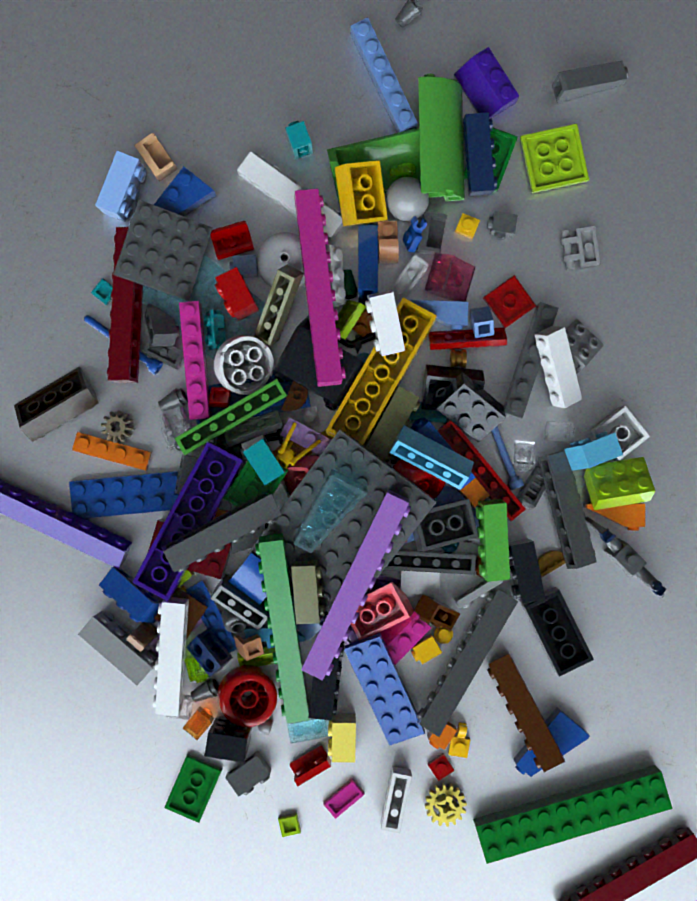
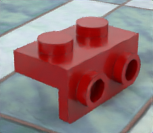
(231, 240)

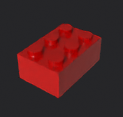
(236, 293)

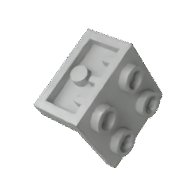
(582, 345)

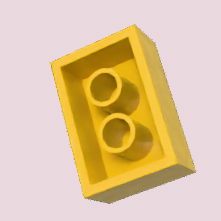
(361, 193)

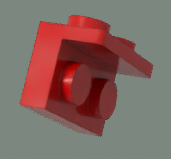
(310, 765)

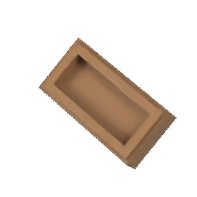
(142, 635)

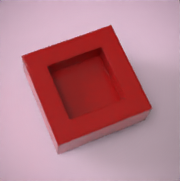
(219, 397)
(440, 767)

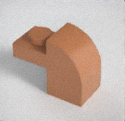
(388, 242)

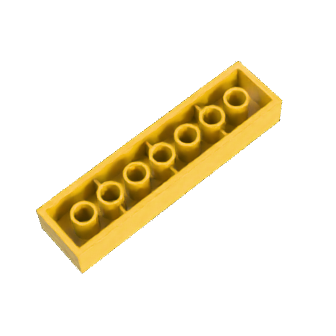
(381, 376)

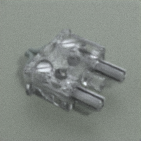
(170, 441)

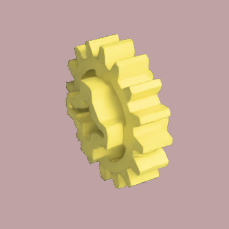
(438, 801)

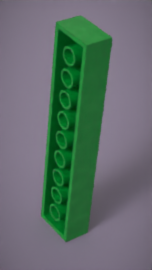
(572, 814)

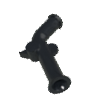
(359, 340)

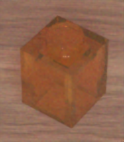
(199, 722)

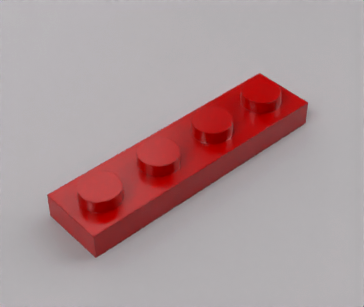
(465, 339)

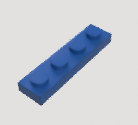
(212, 616)

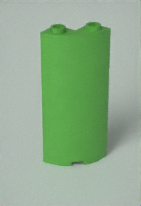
(441, 137)
(388, 149)

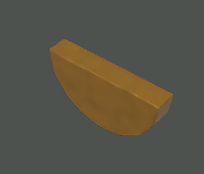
(550, 561)

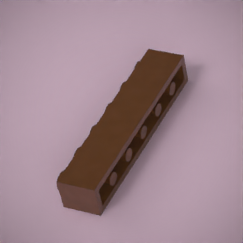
(526, 712)

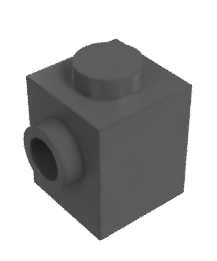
(502, 224)

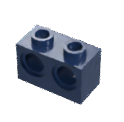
(209, 652)

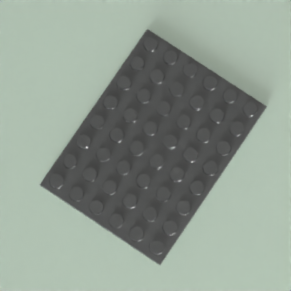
(344, 541)

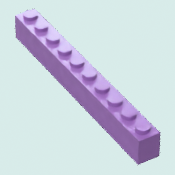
(356, 584)

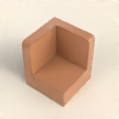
(249, 647)

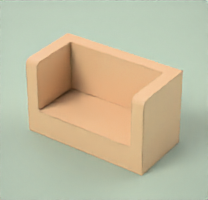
(156, 157)

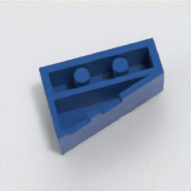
(185, 193)
(129, 596)

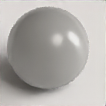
(405, 199)

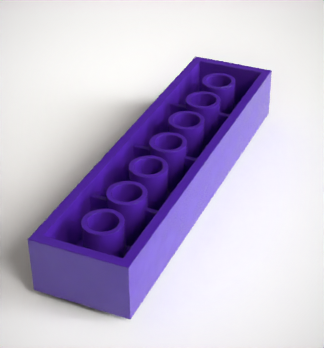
(193, 508)

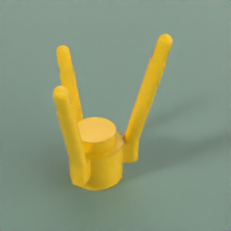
(286, 455)

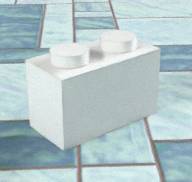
(419, 583)

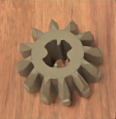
(110, 428)

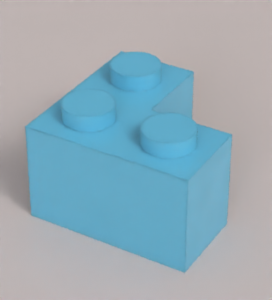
(589, 452)

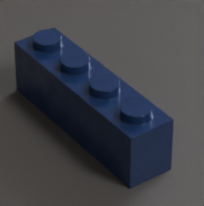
(479, 154)

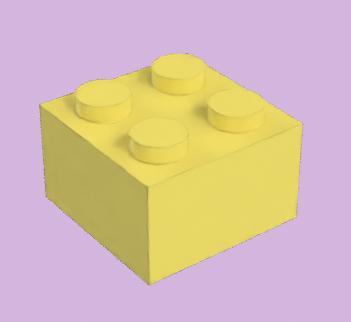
(343, 741)

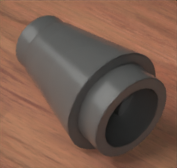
(409, 12)
(175, 399)
(206, 690)

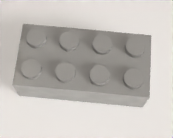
(111, 643)

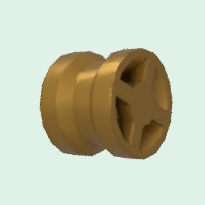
(458, 358)

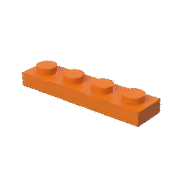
(111, 451)

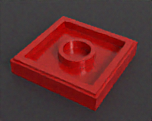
(509, 301)

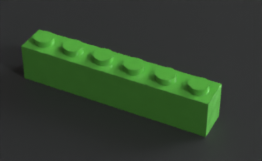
(230, 417)

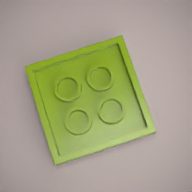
(554, 158)

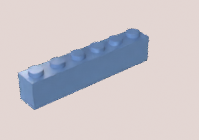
(383, 76)

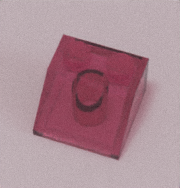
(450, 277)

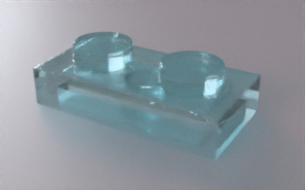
(307, 730)

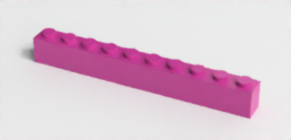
(318, 287)

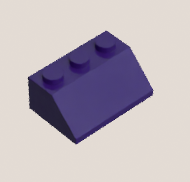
(486, 84)

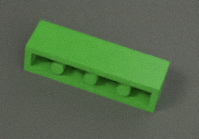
(493, 540)

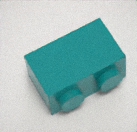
(299, 139)

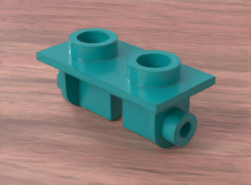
(213, 322)

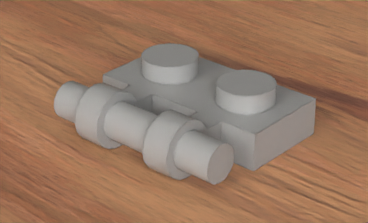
(586, 245)

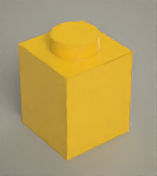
(426, 649)

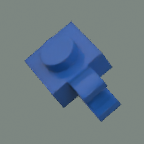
(413, 235)

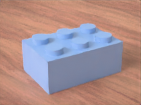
(121, 186)

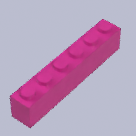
(195, 360)

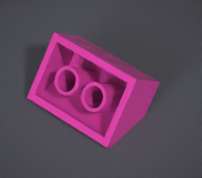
(404, 636)

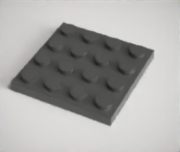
(163, 250)

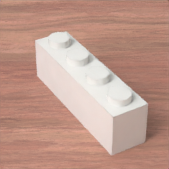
(558, 366)

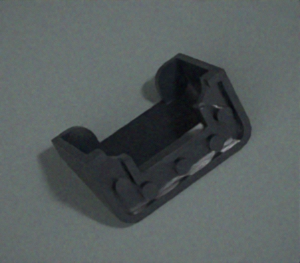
(299, 366)

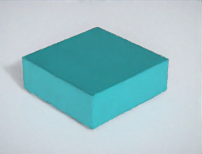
(103, 291)

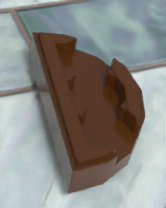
(296, 397)

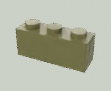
(307, 592)

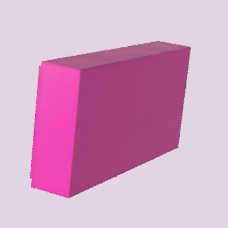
(343, 798)

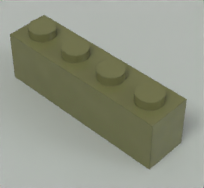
(278, 304)
(391, 422)

